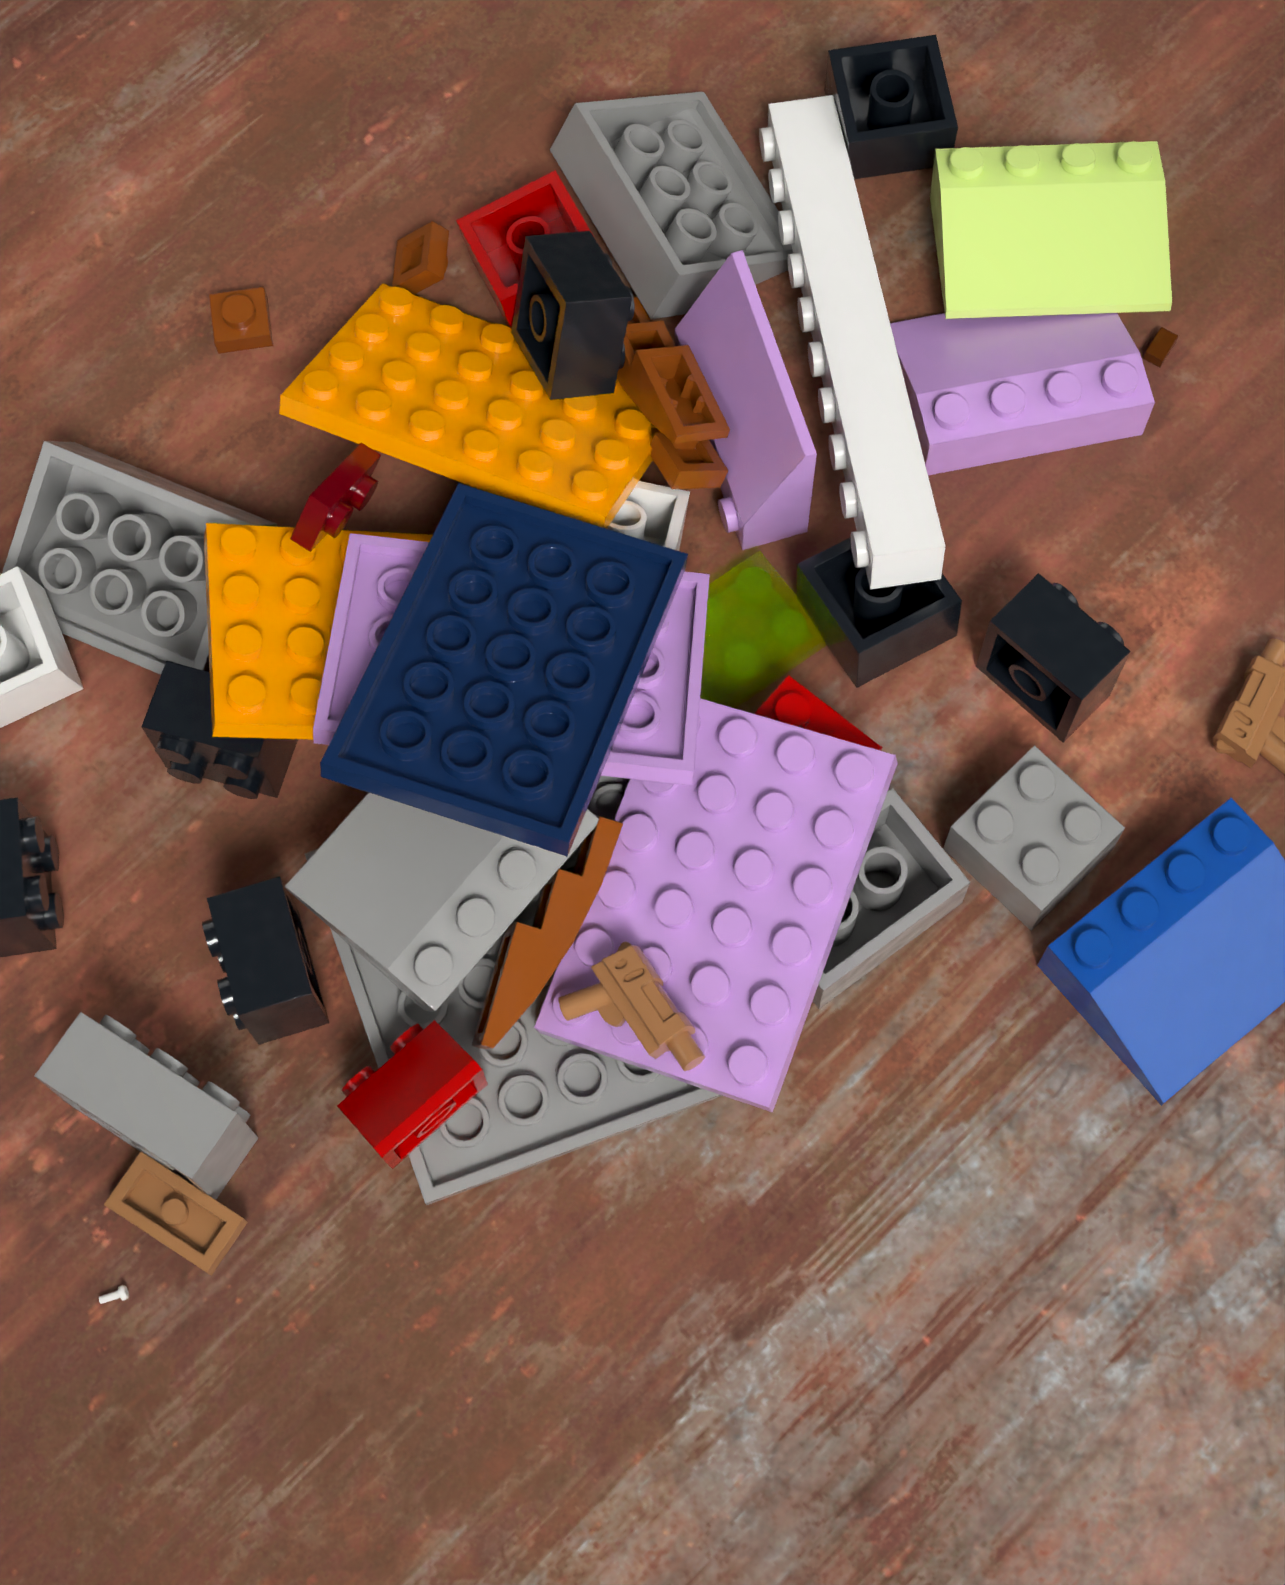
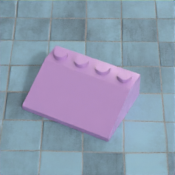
(1019, 385)
(768, 439)

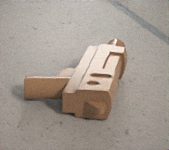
(1252, 720)
(634, 993)

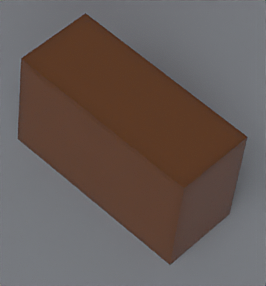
(1160, 347)

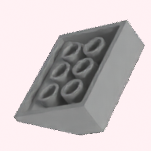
(669, 195)
(120, 554)
(422, 891)

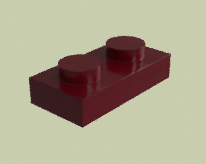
(335, 497)

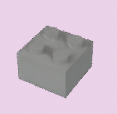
(1032, 837)

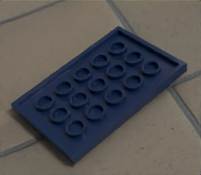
(507, 669)

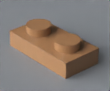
(176, 1213)

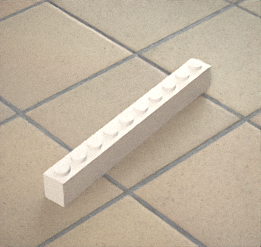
(851, 346)

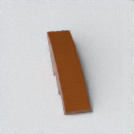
(668, 383)
(534, 952)

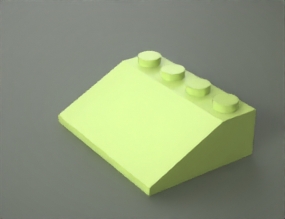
(1051, 229)

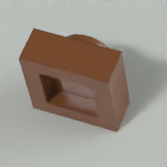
(421, 258)
(241, 320)
(688, 464)

